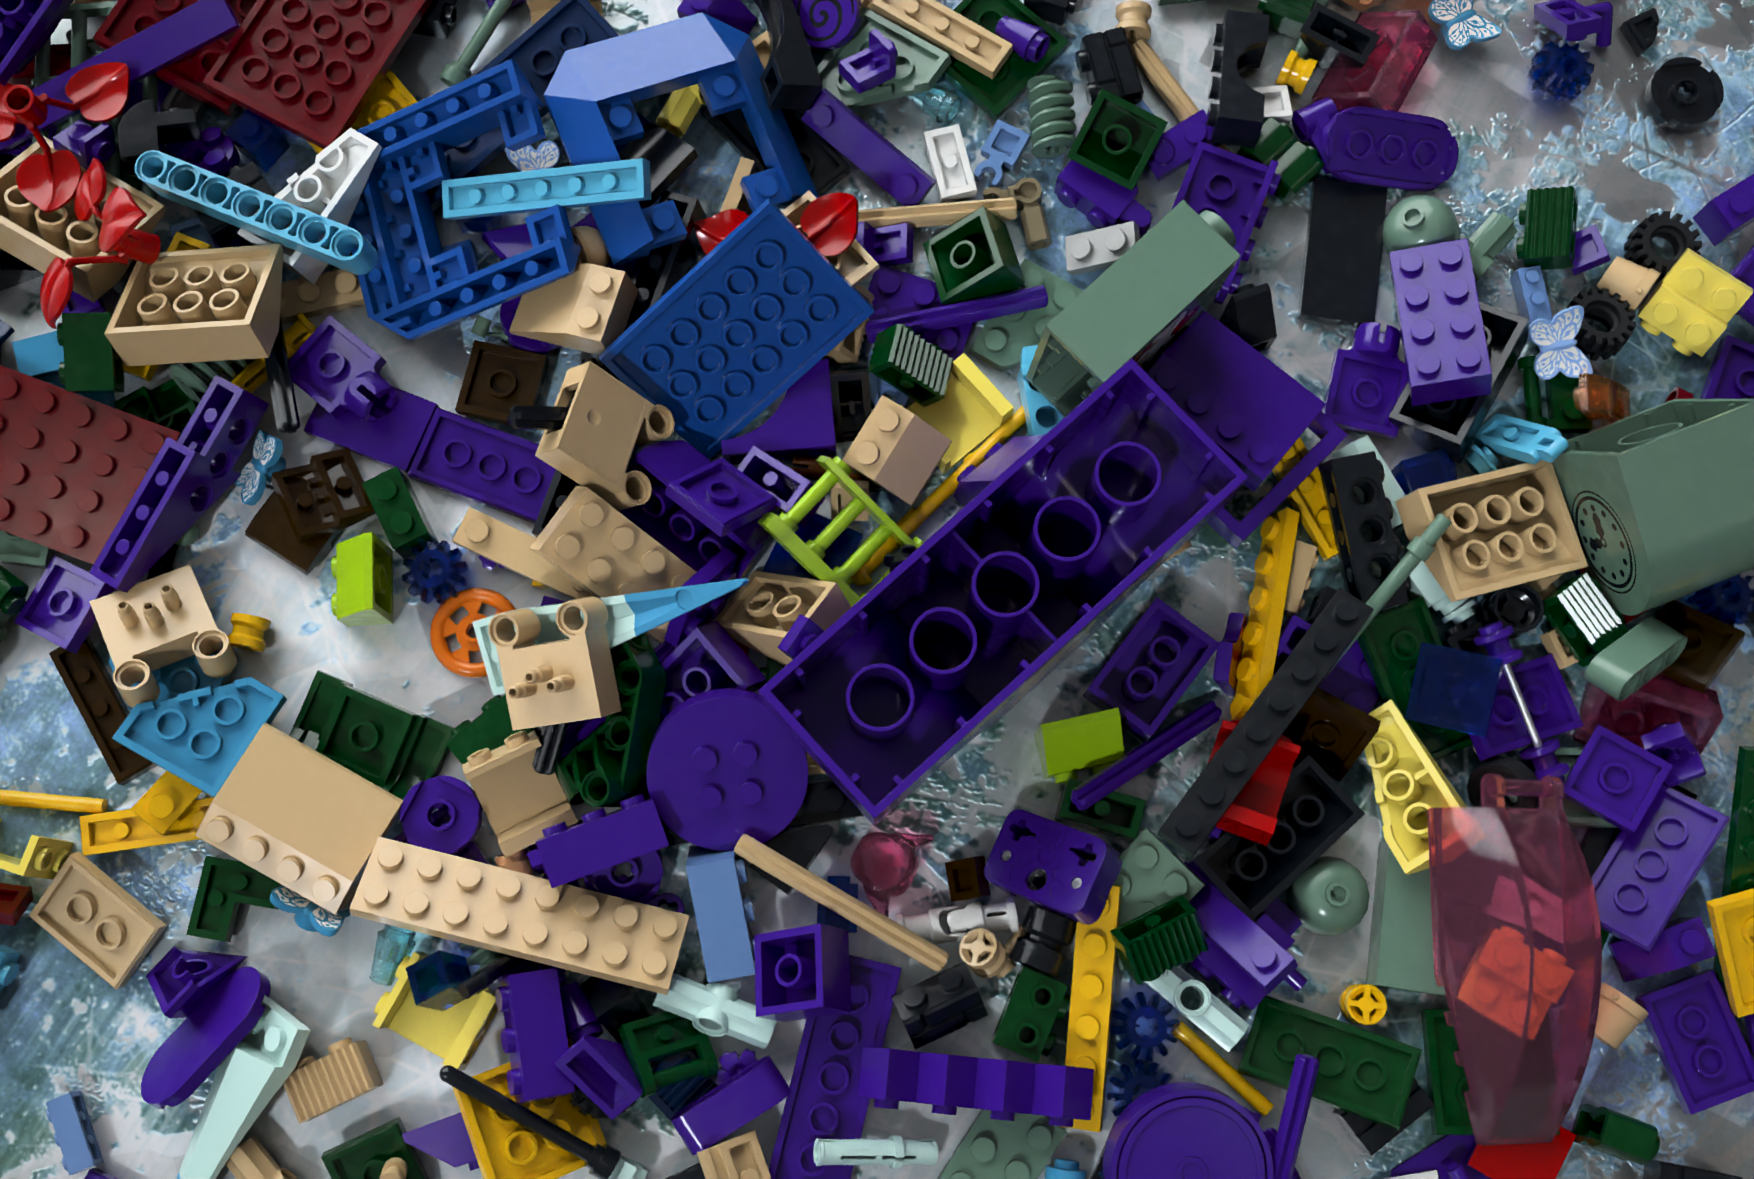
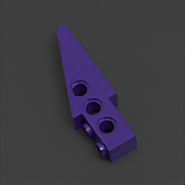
(181, 483)

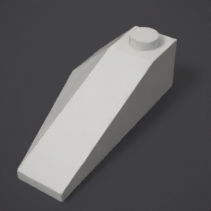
(328, 189)

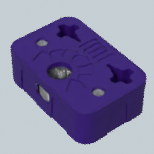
(1053, 857)

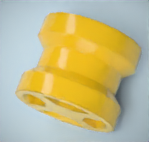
(1296, 72)
(248, 632)
(1372, 1004)

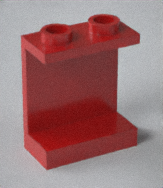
(1258, 804)

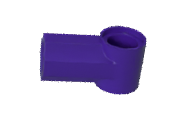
(1311, 121)

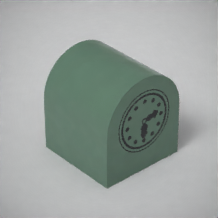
(1664, 500)

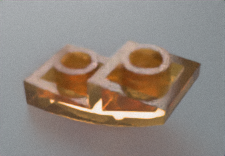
(1602, 398)

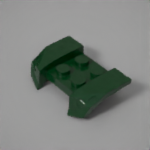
(371, 735)

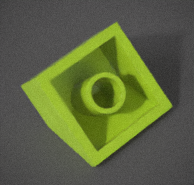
(363, 581)
(1079, 744)

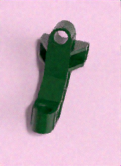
(615, 757)

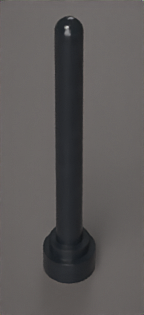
(598, 1158)

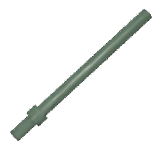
(1419, 549)

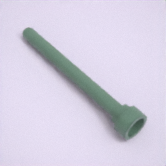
(460, 69)

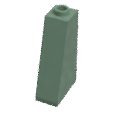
(1401, 929)

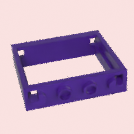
(1237, 532)

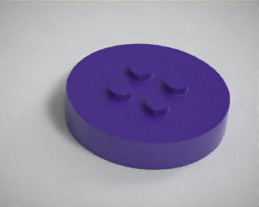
(725, 770)
(1186, 1134)

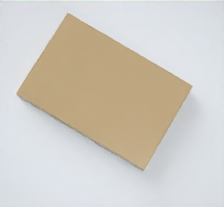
(97, 920)

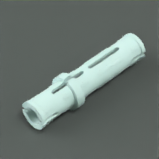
(888, 1151)

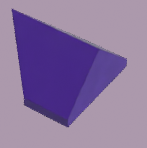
(188, 977)

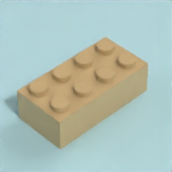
(608, 552)

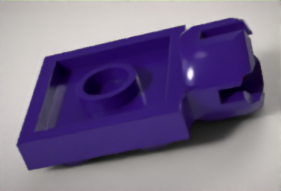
(341, 372)
(1366, 382)

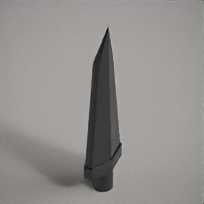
(487, 975)

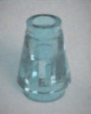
(938, 103)
(391, 948)

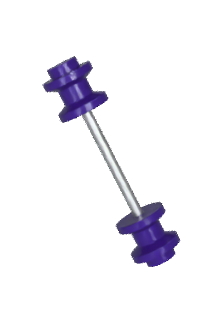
(1541, 754)

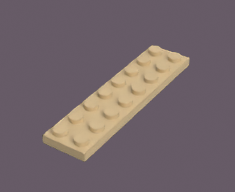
(520, 915)

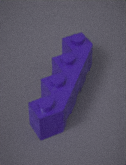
(976, 1083)

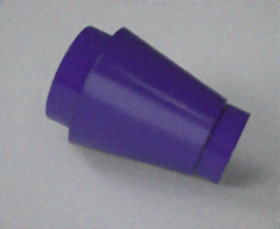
(1027, 39)
(578, 1013)

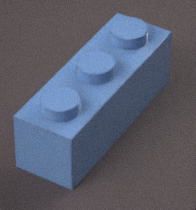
(1531, 294)
(74, 1132)

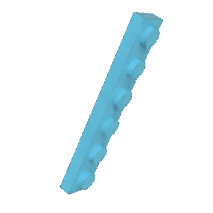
(544, 188)

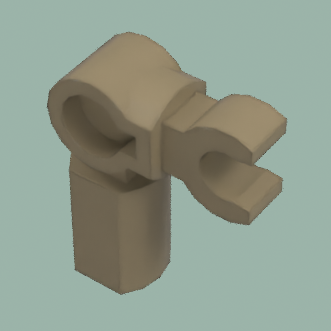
(1033, 216)

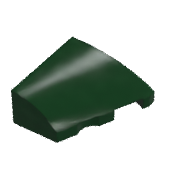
(162, 405)

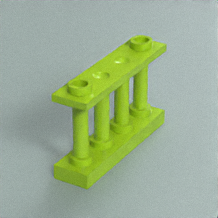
(811, 553)

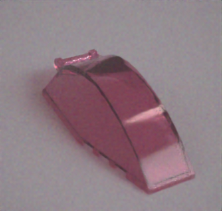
(1515, 955)

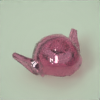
(887, 865)

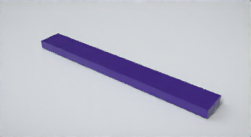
(143, 53)

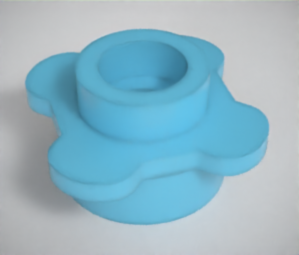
(1481, 460)

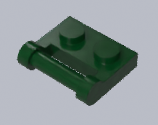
(1560, 400)
(662, 1037)

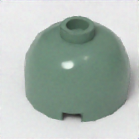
(1418, 223)
(1329, 896)

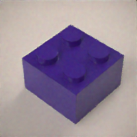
(802, 973)

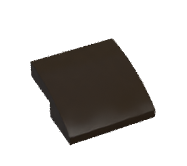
(322, 495)
(273, 532)

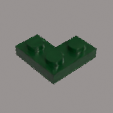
(221, 891)

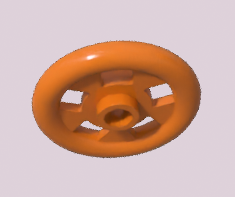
(444, 627)

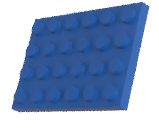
(737, 329)

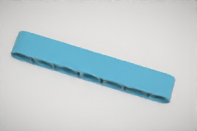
(268, 222)

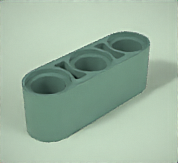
(1635, 658)

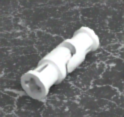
(961, 921)

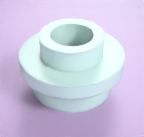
(1458, 610)

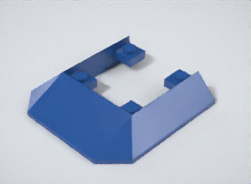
(595, 112)
(414, 282)

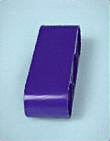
(730, 1105)

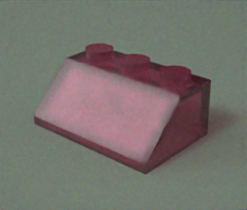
(1391, 66)
(1652, 705)

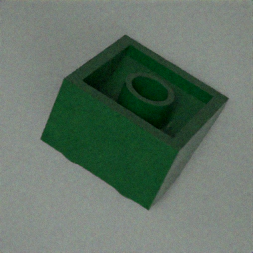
(1117, 139)
(973, 259)

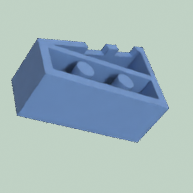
(722, 912)

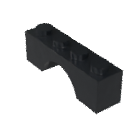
(1237, 108)

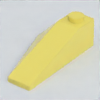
(1406, 787)

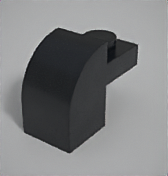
(147, 129)

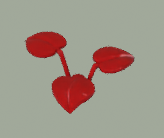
(53, 178)
(827, 220)
(117, 233)

